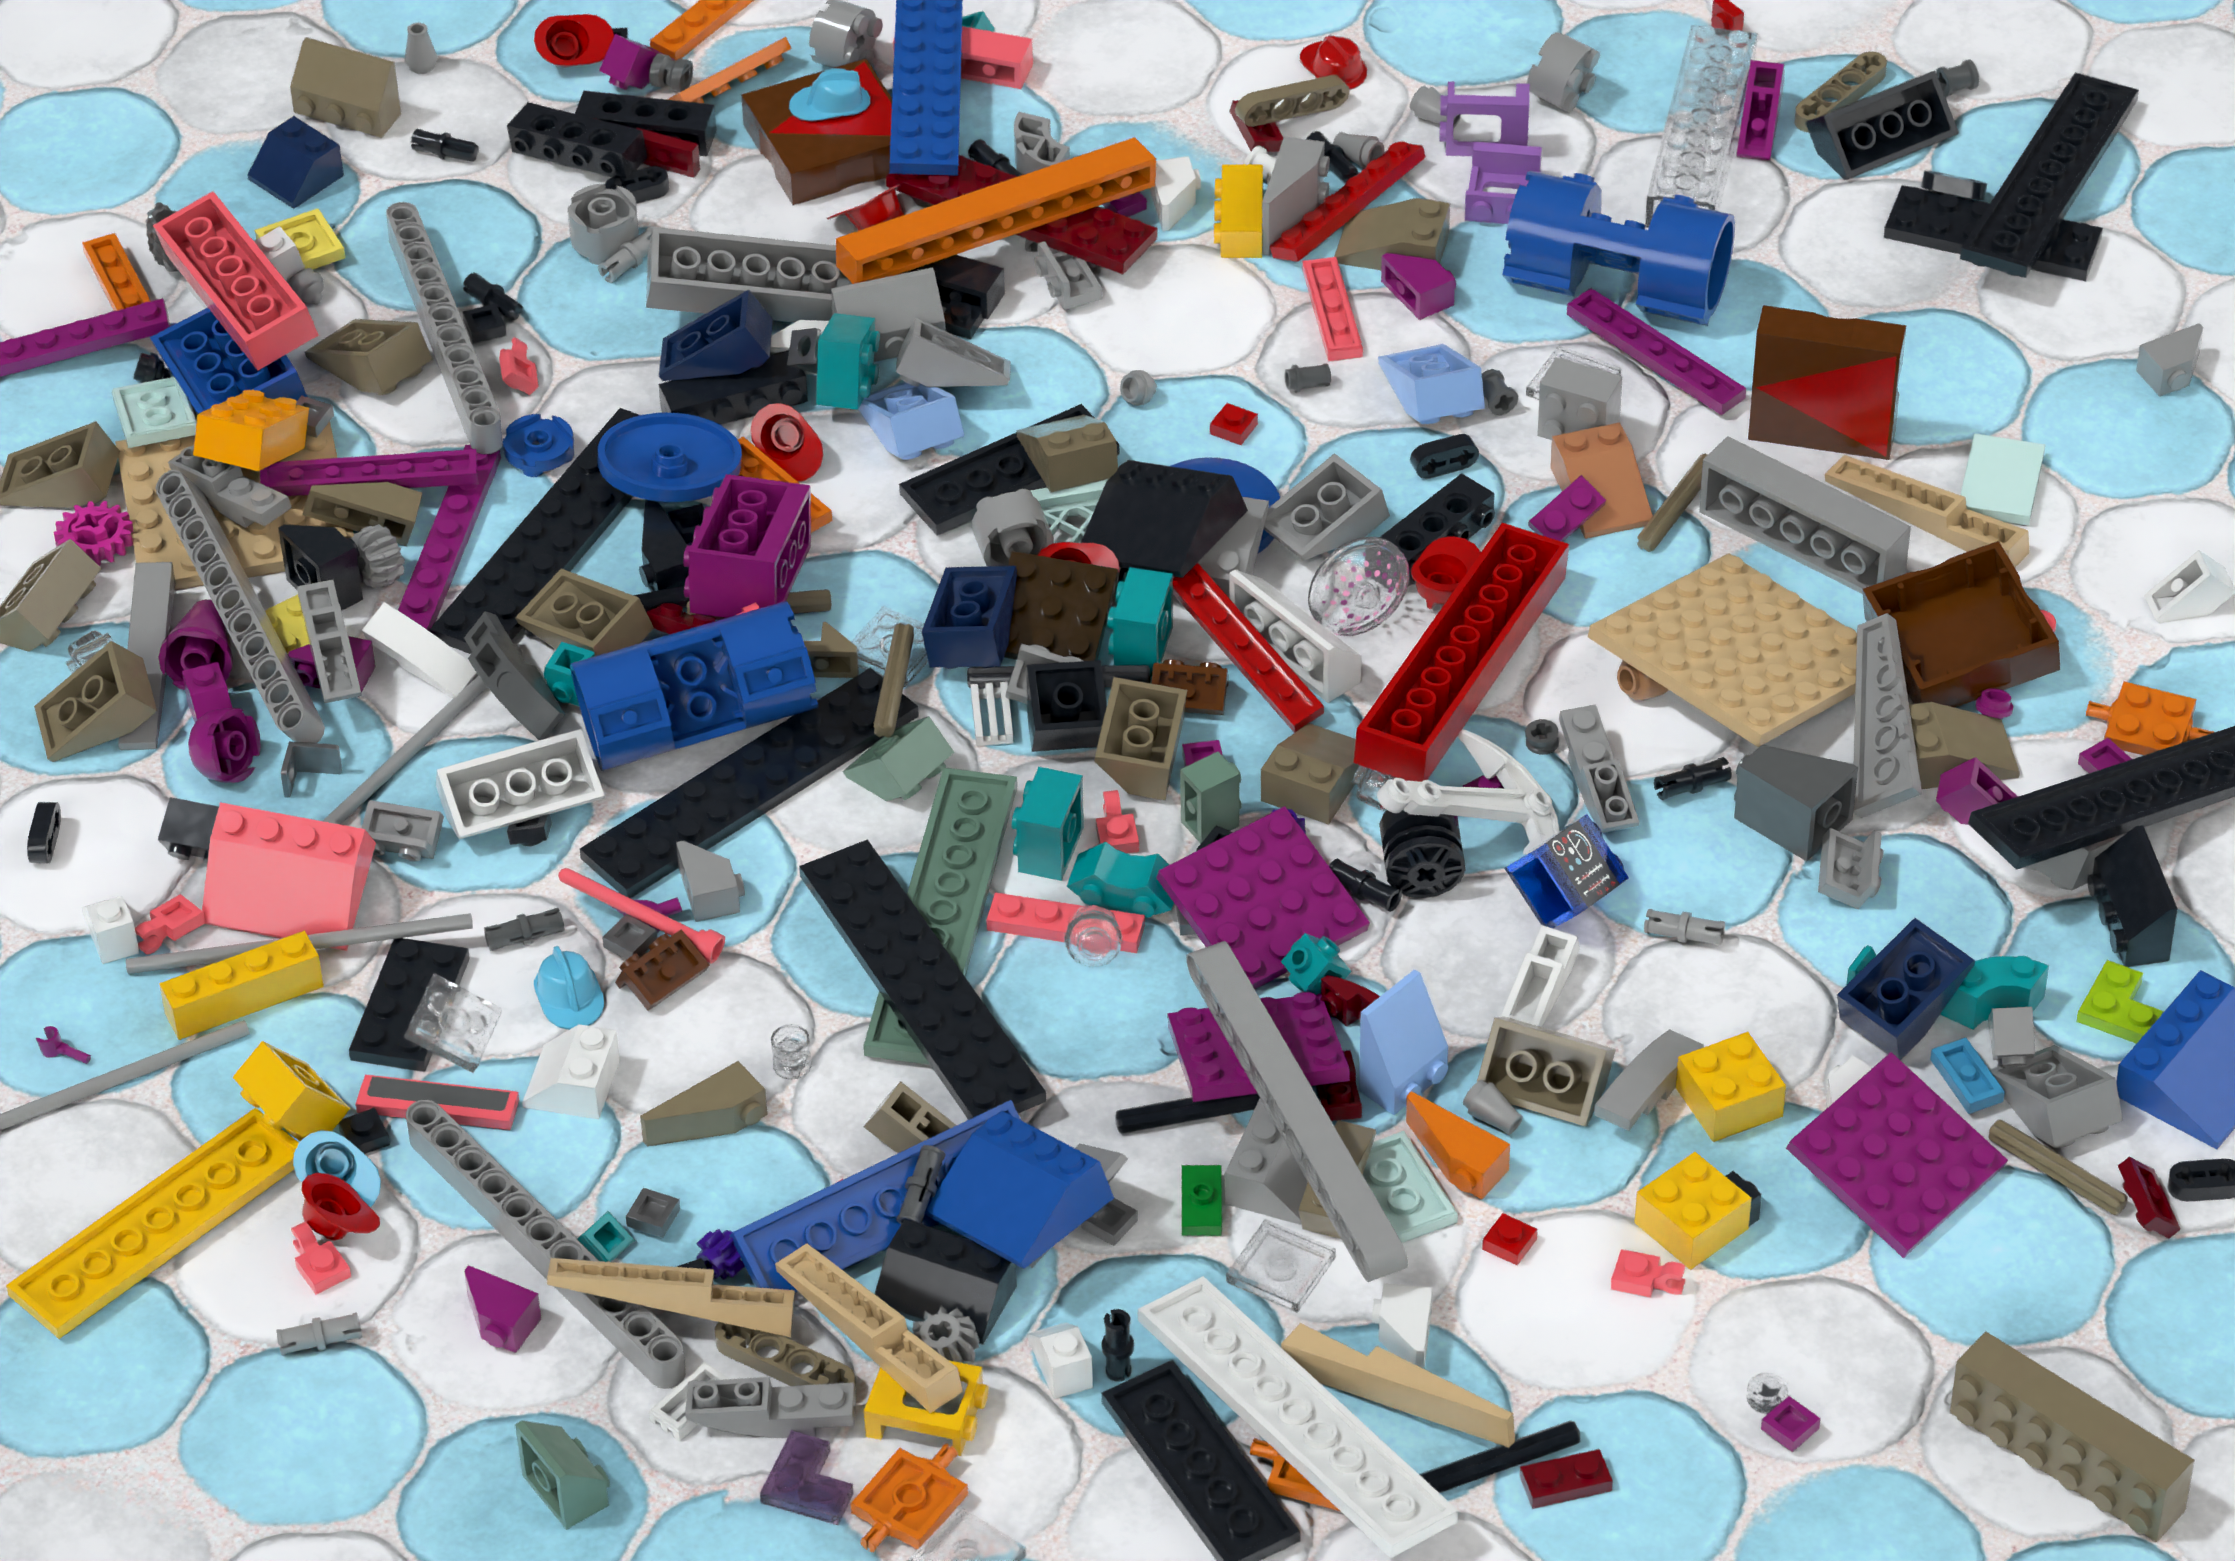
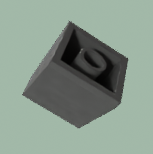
(1794, 797)

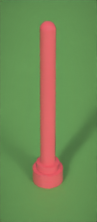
(707, 942)

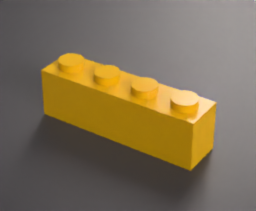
(241, 985)

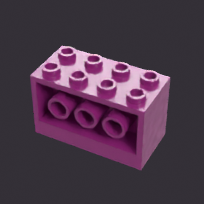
(748, 545)

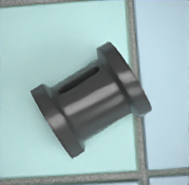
(1958, 77)
(1499, 396)

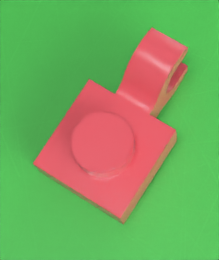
(517, 369)
(1117, 828)
(170, 919)
(318, 1264)
(1642, 1273)

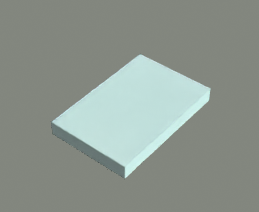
(154, 412)
(2002, 478)
(1407, 1188)

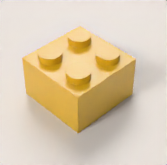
(1730, 1086)
(289, 1092)
(1692, 1210)

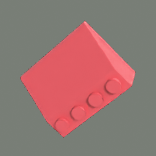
(284, 873)

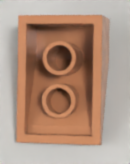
(1609, 465)

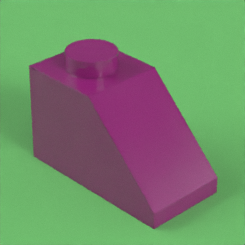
(628, 63)
(1418, 283)
(205, 689)
(1969, 789)
(501, 1309)

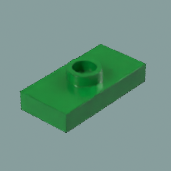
(1201, 1200)

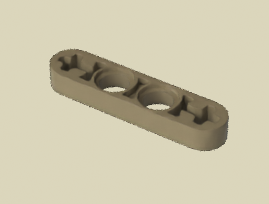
(1845, 94)
(1259, 106)
(780, 1365)

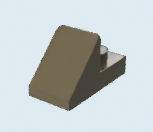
(833, 655)

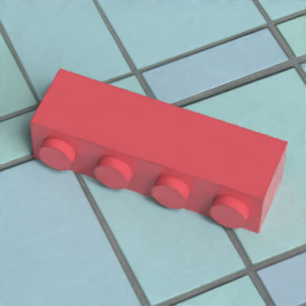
(995, 57)

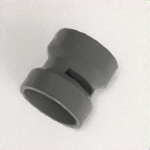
(671, 72)

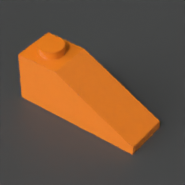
(1461, 1150)

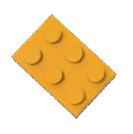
(251, 430)

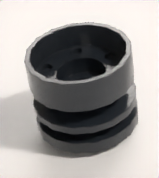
(1422, 853)

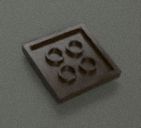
(1060, 605)

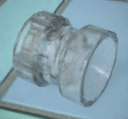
(791, 1051)

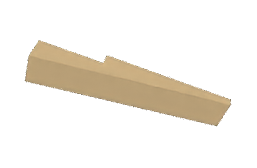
(1927, 507)
(679, 1291)
(872, 1327)
(1398, 1385)

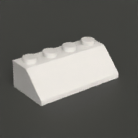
(1304, 644)
(518, 784)

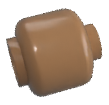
(1637, 684)

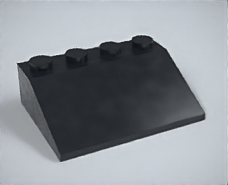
(1163, 515)

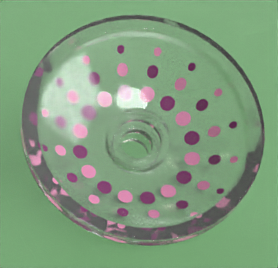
(1358, 586)

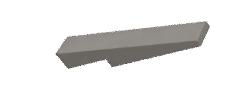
(148, 629)

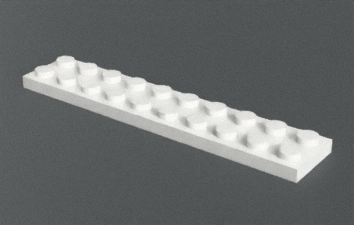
(1298, 1417)

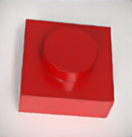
(1726, 15)
(1233, 424)
(1509, 1239)

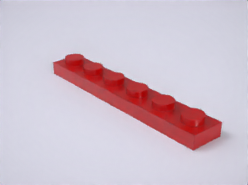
(1347, 201)
(1247, 648)

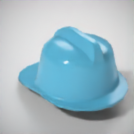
(830, 96)
(568, 990)
(339, 1157)

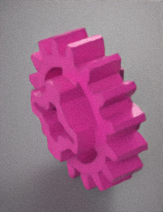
(96, 530)

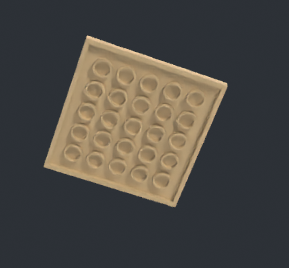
(156, 538)
(1736, 648)

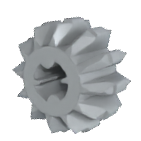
(379, 556)
(949, 1335)

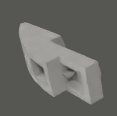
(230, 491)
(1596, 771)
(761, 1410)

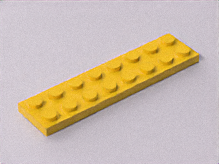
(154, 1224)

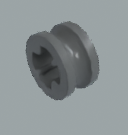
(1542, 727)

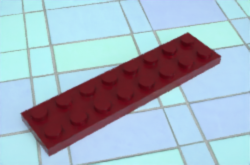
(1089, 235)

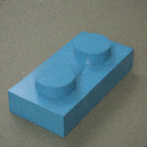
(1967, 1075)

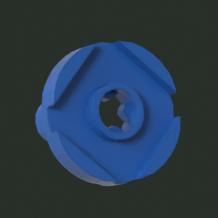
(536, 459)

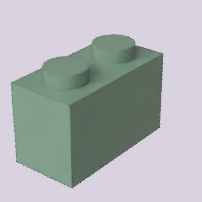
(1210, 795)

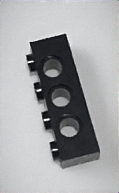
(668, 117)
(576, 141)
(1455, 510)

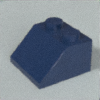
(296, 162)

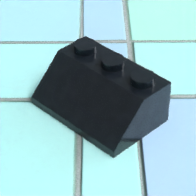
(2134, 900)
(939, 1269)

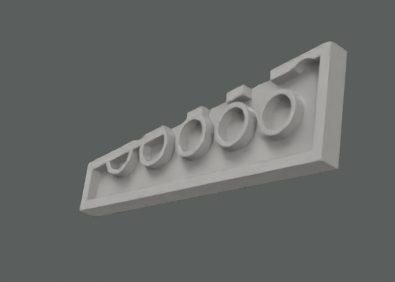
(1882, 721)

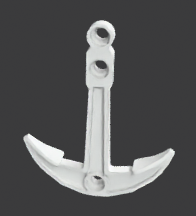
(1518, 802)

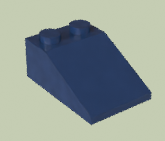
(719, 342)
(970, 617)
(1904, 989)

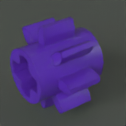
(720, 1254)

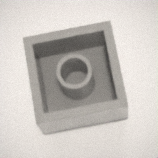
(1577, 398)

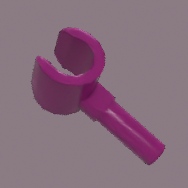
(54, 1046)

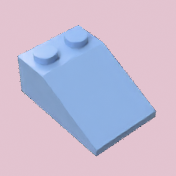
(1434, 382)
(912, 418)
(1401, 1045)

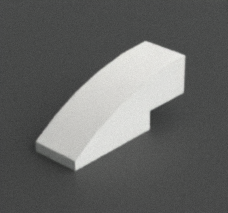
(419, 651)
(1542, 976)

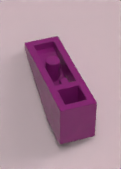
(1761, 110)

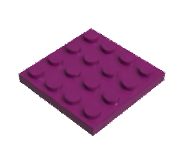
(1262, 894)
(1214, 1069)
(1896, 1154)

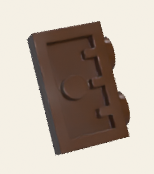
(1204, 684)
(663, 969)

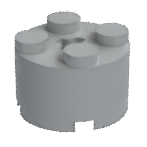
(844, 34)
(1563, 71)
(602, 221)
(1010, 524)

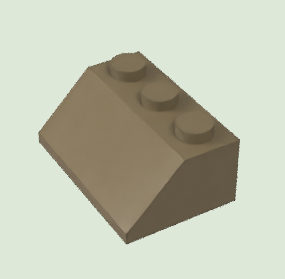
(345, 88)
(46, 597)
(1141, 736)
(1546, 1069)

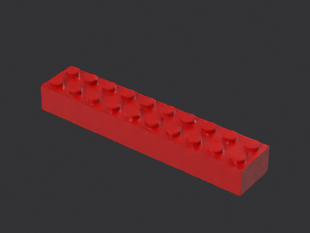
(1461, 654)

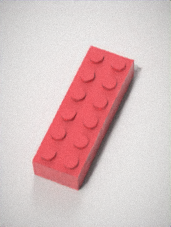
(236, 280)

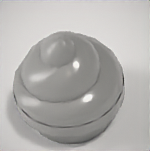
(307, 285)
(1137, 387)

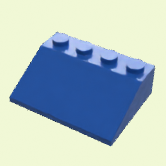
(214, 367)
(2187, 1063)
(1018, 1190)

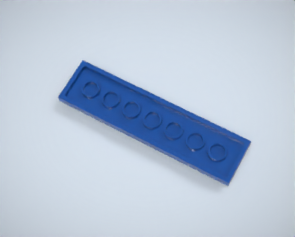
(926, 87)
(851, 1216)

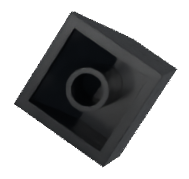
(322, 555)
(1065, 705)

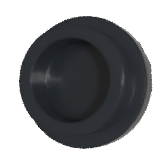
(150, 368)

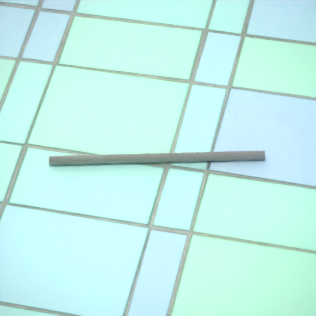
(408, 750)
(319, 941)
(123, 1074)

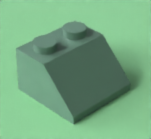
(902, 761)
(561, 1472)

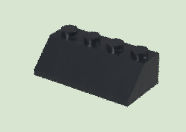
(1883, 126)

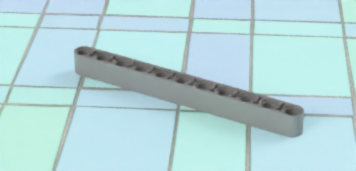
(444, 328)
(239, 608)
(1297, 1112)
(539, 1238)

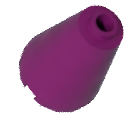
(196, 642)

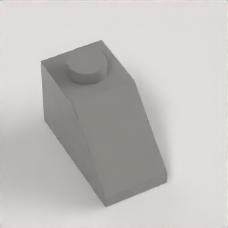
(2170, 360)
(709, 882)
(2012, 1035)

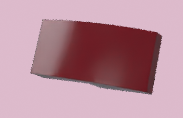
(1345, 999)
(1342, 1098)

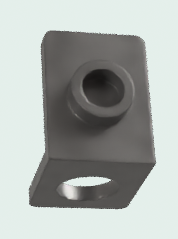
(804, 349)
(308, 758)

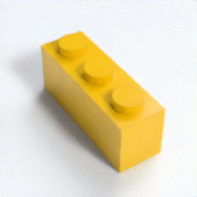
(1239, 211)

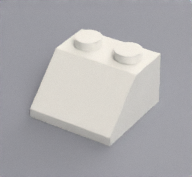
(575, 1072)

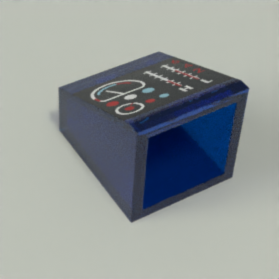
(1567, 873)

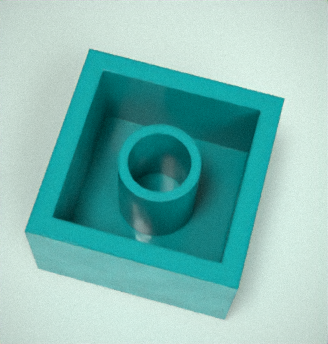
(847, 361)
(1141, 618)
(1048, 823)

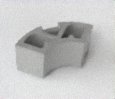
(1034, 144)

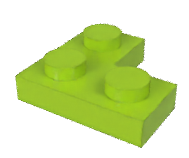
(2111, 1004)

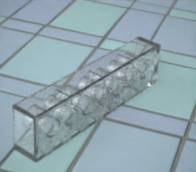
(1703, 118)

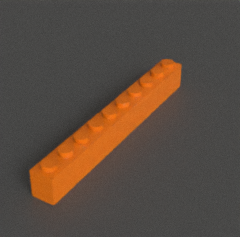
(996, 212)

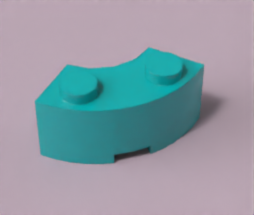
(1120, 881)
(1997, 984)

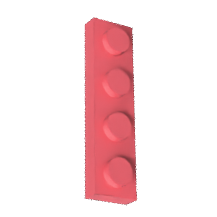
(1049, 919)

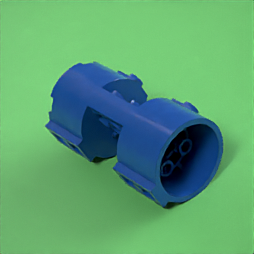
(1560, 231)
(694, 685)

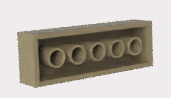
(2071, 1436)

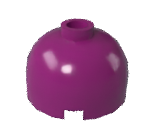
(224, 745)

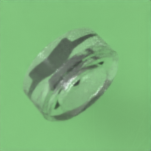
(1766, 1392)

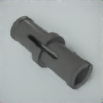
(524, 929)
(921, 1184)

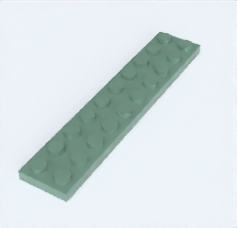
(950, 883)

